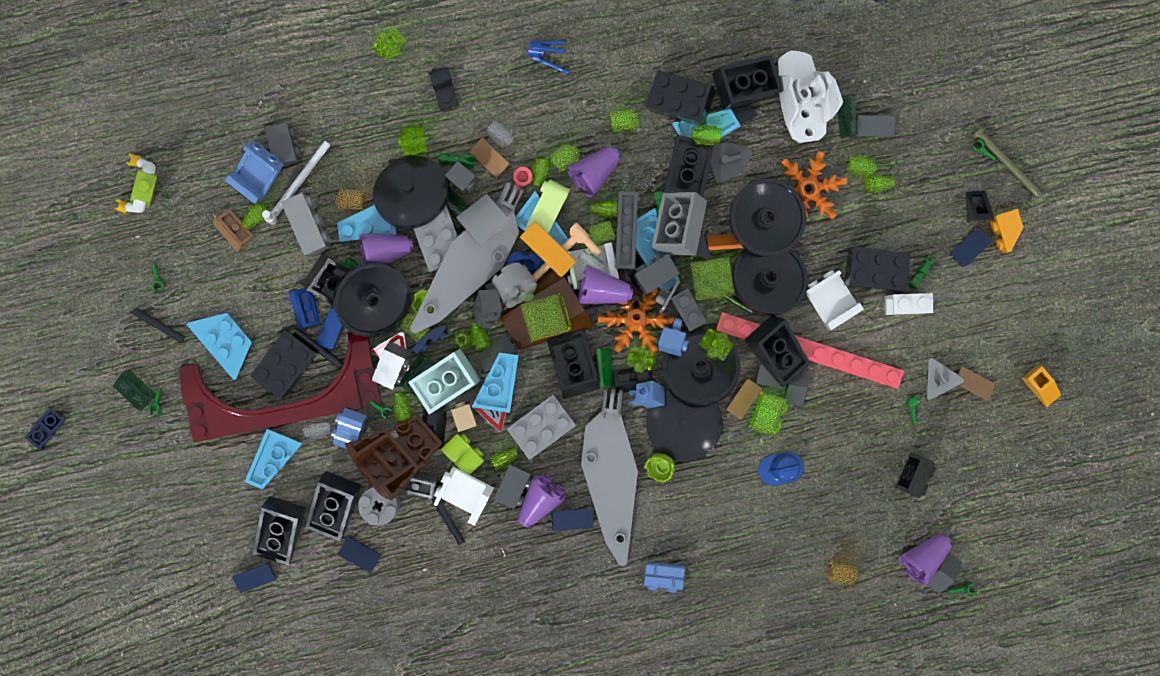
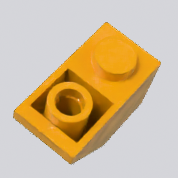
(1007, 228)
(1042, 385)

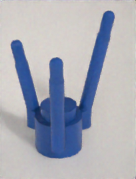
(538, 48)

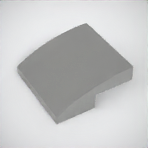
(483, 219)

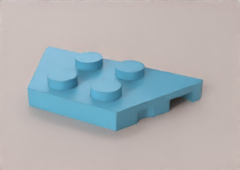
(224, 341)

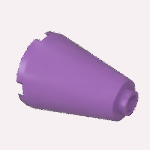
(594, 170)
(384, 247)
(602, 288)
(926, 558)

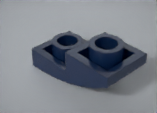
(435, 335)
(45, 429)
(572, 519)

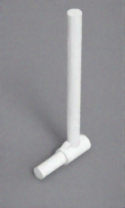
(271, 217)

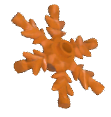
(816, 166)
(637, 325)

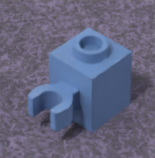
(673, 340)
(648, 394)

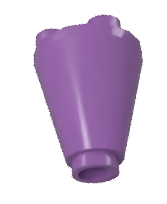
(540, 500)

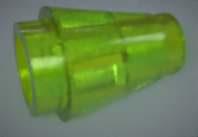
(540, 169)
(878, 183)
(604, 208)
(253, 215)
(479, 338)
(468, 341)
(401, 407)
(503, 458)

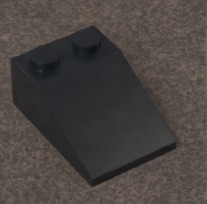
(688, 166)
(324, 278)
(778, 349)
(573, 364)
(916, 475)
(332, 505)
(278, 530)

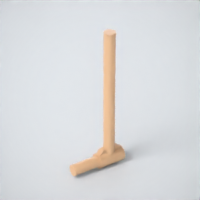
(578, 235)

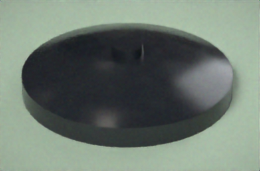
(411, 192)
(767, 217)
(770, 282)
(371, 299)
(699, 378)
(684, 429)

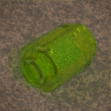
(706, 135)
(861, 165)

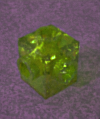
(389, 44)
(413, 140)
(716, 344)
(634, 359)

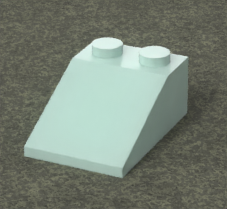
(444, 381)

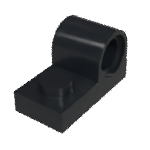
(443, 88)

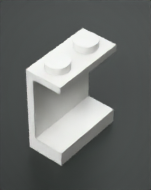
(577, 271)
(832, 300)
(908, 304)
(464, 492)

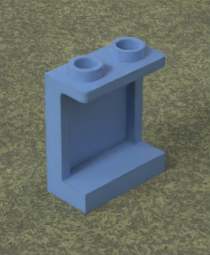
(255, 172)

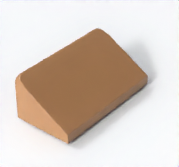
(489, 158)
(231, 228)
(976, 384)
(743, 398)

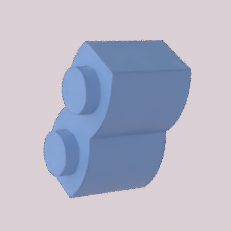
(349, 427)

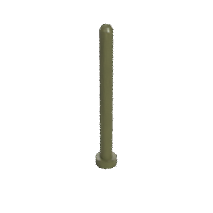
(1007, 162)

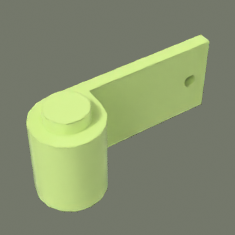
(549, 205)

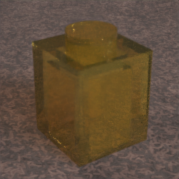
(350, 200)
(842, 573)

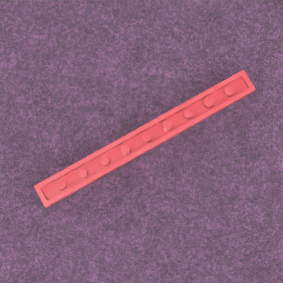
(822, 354)

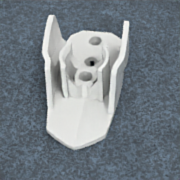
(808, 93)

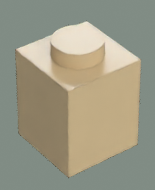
(463, 416)

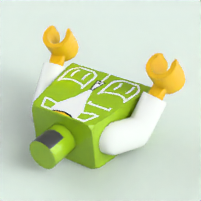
(143, 186)

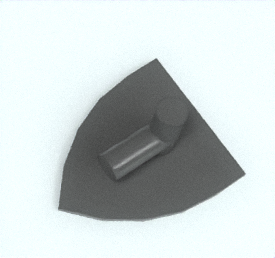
(728, 160)

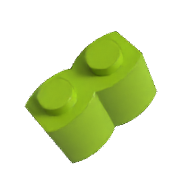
(463, 454)

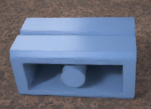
(664, 575)

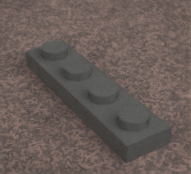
(626, 230)

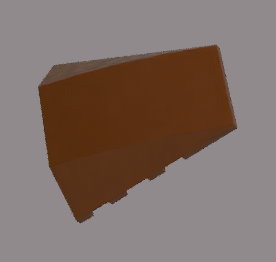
(548, 284)
(394, 455)

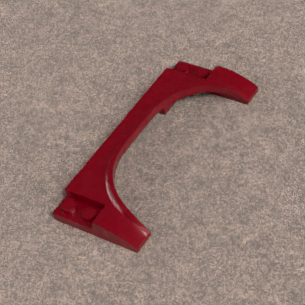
(214, 418)

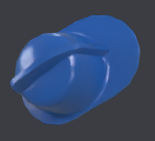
(532, 261)
(781, 468)

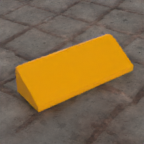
(548, 249)

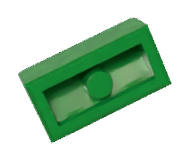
(605, 367)

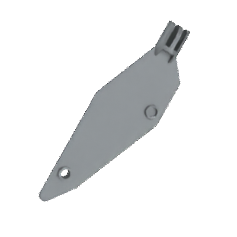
(468, 265)
(611, 474)

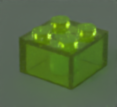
(711, 279)
(546, 317)
(768, 413)

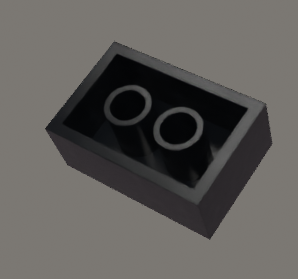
(747, 82)
(680, 98)
(877, 269)
(284, 364)

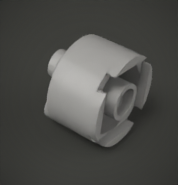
(515, 284)
(375, 515)

